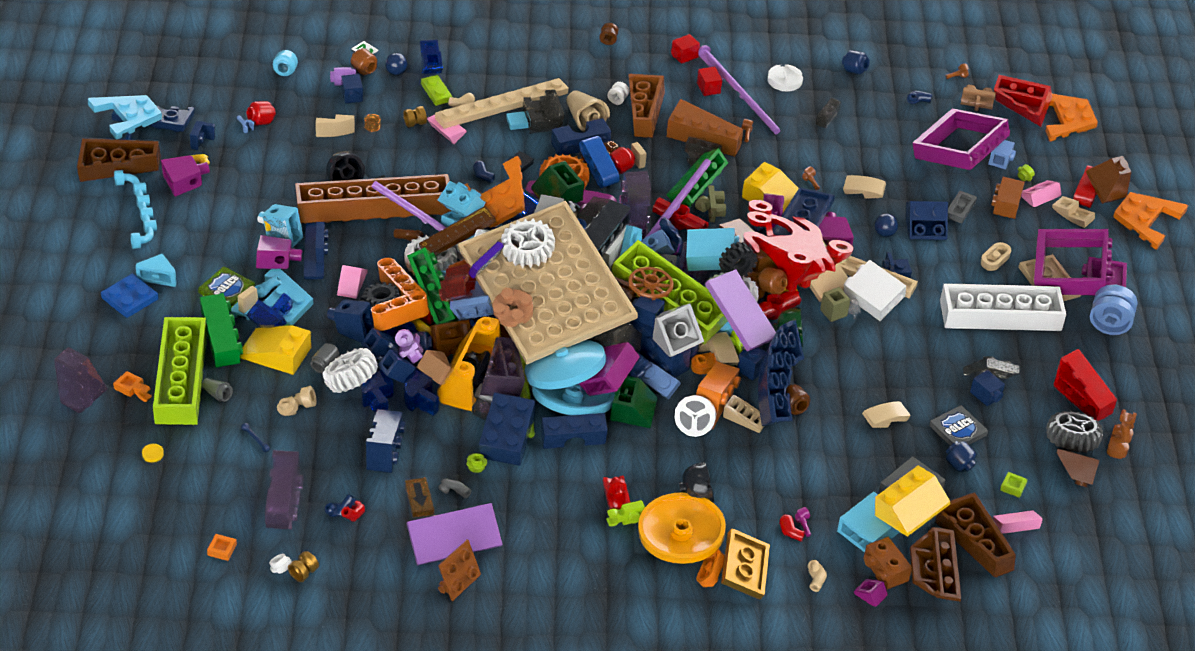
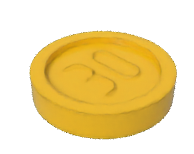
(152, 453)

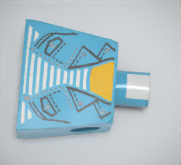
(282, 223)

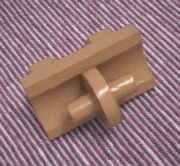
(978, 98)

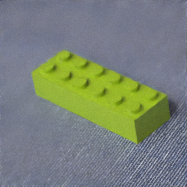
(685, 289)
(180, 371)

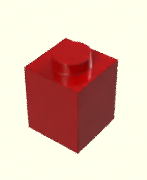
(685, 48)
(709, 81)

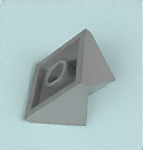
(677, 330)

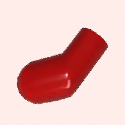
(788, 528)

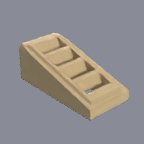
(737, 405)

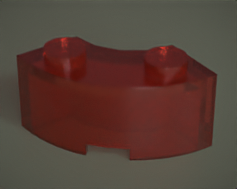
(457, 283)

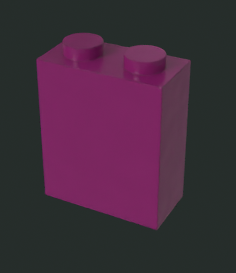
(619, 362)

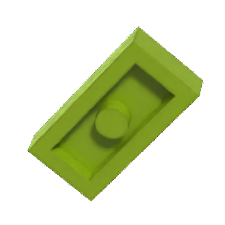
(436, 90)

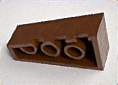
(102, 156)
(978, 534)

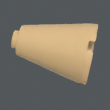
(586, 108)

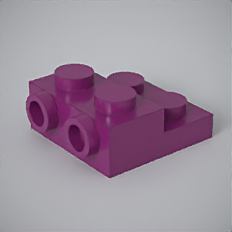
(1093, 270)

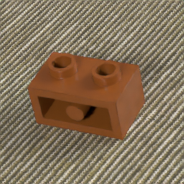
(1007, 197)
(887, 563)

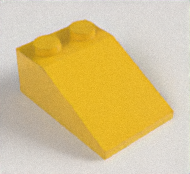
(768, 180)
(278, 347)

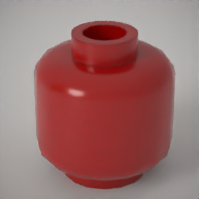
(261, 112)
(623, 159)

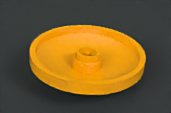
(681, 528)

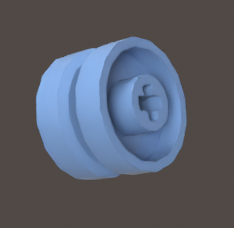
(1113, 309)

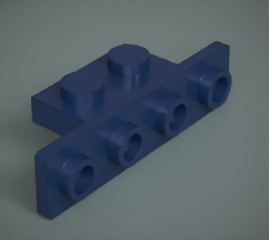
(315, 250)

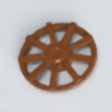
(650, 282)

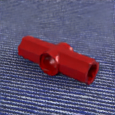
(680, 218)
(777, 303)

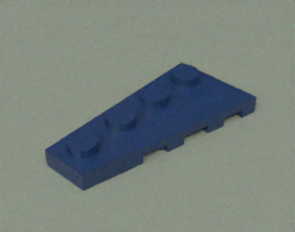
(171, 119)

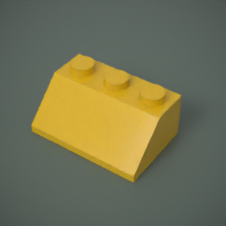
(911, 501)

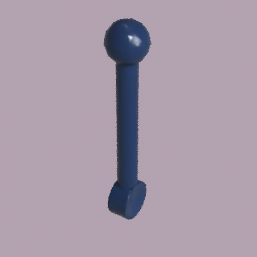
(245, 427)

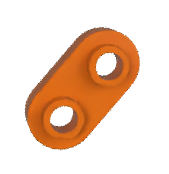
(703, 363)
(711, 569)

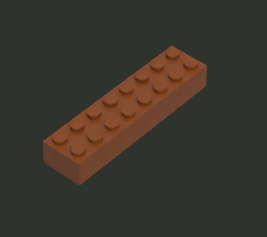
(358, 200)

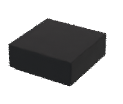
(526, 161)

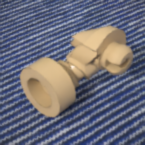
(289, 405)

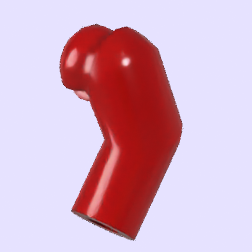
(354, 512)

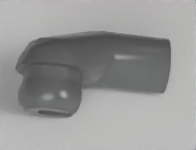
(455, 485)

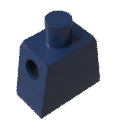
(352, 319)

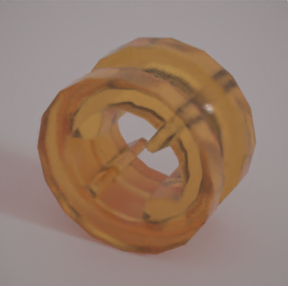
(372, 122)

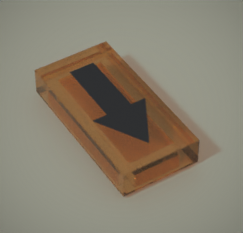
(419, 497)

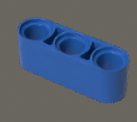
(599, 161)

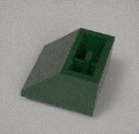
(560, 182)
(634, 403)

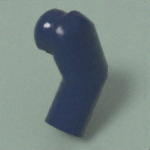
(335, 509)

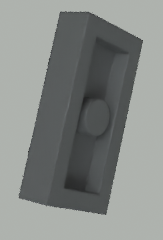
(961, 206)

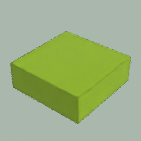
(1013, 484)

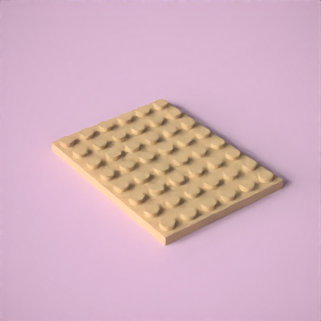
(570, 292)

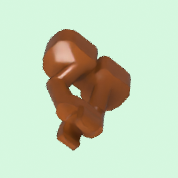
(1121, 436)

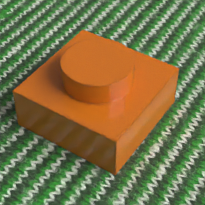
(221, 547)

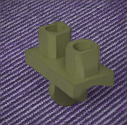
(713, 203)

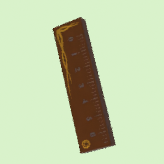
(458, 231)

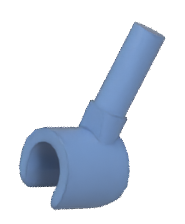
(246, 124)

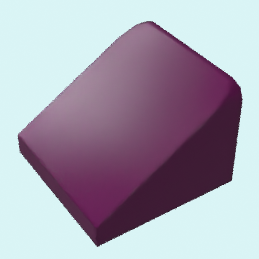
(872, 591)

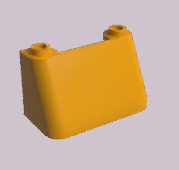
(457, 386)

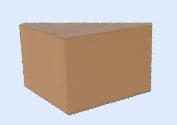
(434, 365)

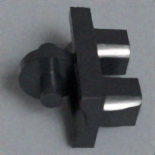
(480, 363)

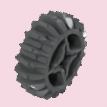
(1074, 431)

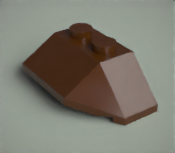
(936, 565)

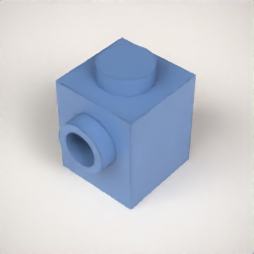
(1002, 154)
(659, 243)

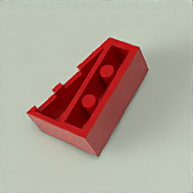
(1024, 97)
(1083, 386)

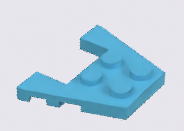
(131, 109)
(301, 298)

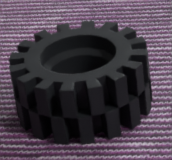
(732, 255)
(380, 293)

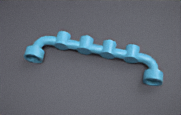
(142, 202)

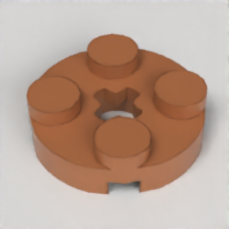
(513, 297)

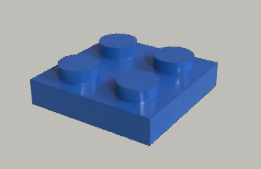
(129, 295)

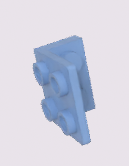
(474, 306)

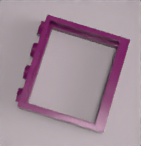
(926, 146)
(1074, 238)

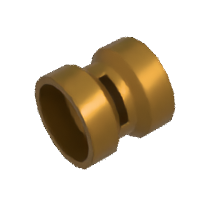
(415, 116)
(303, 566)

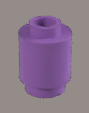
(335, 76)

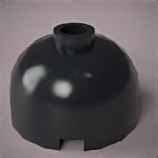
(345, 166)
(697, 482)

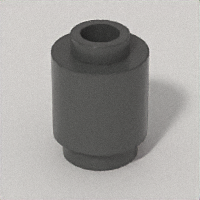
(323, 357)

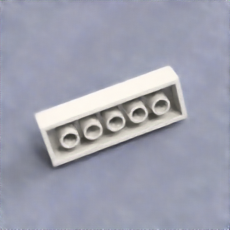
(1002, 307)

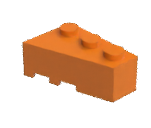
(719, 386)

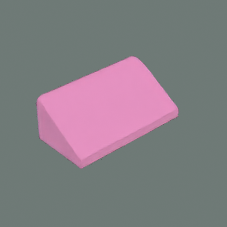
(452, 133)
(1042, 193)
(1018, 521)

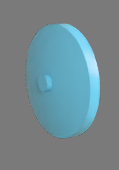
(566, 366)
(573, 400)

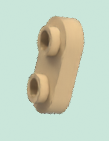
(995, 256)

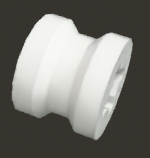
(618, 93)

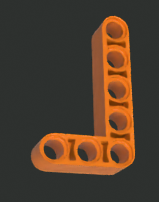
(403, 309)

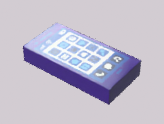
(486, 259)

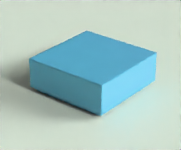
(517, 120)

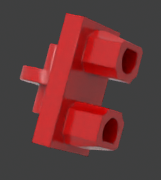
(616, 492)

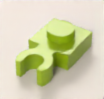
(627, 514)

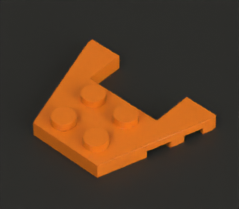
(1073, 114)
(508, 197)
(1141, 211)

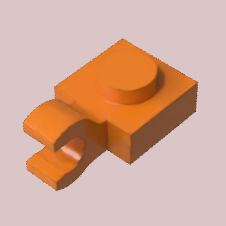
(130, 384)

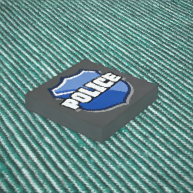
(958, 426)

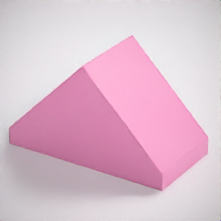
(351, 281)

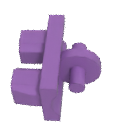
(409, 345)

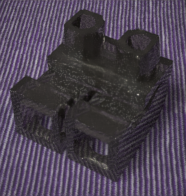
(543, 113)

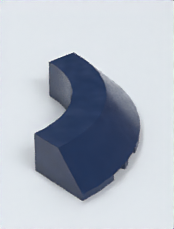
(776, 374)

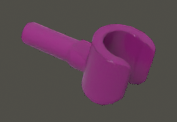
(801, 517)

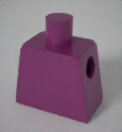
(183, 173)
(835, 229)
(276, 253)

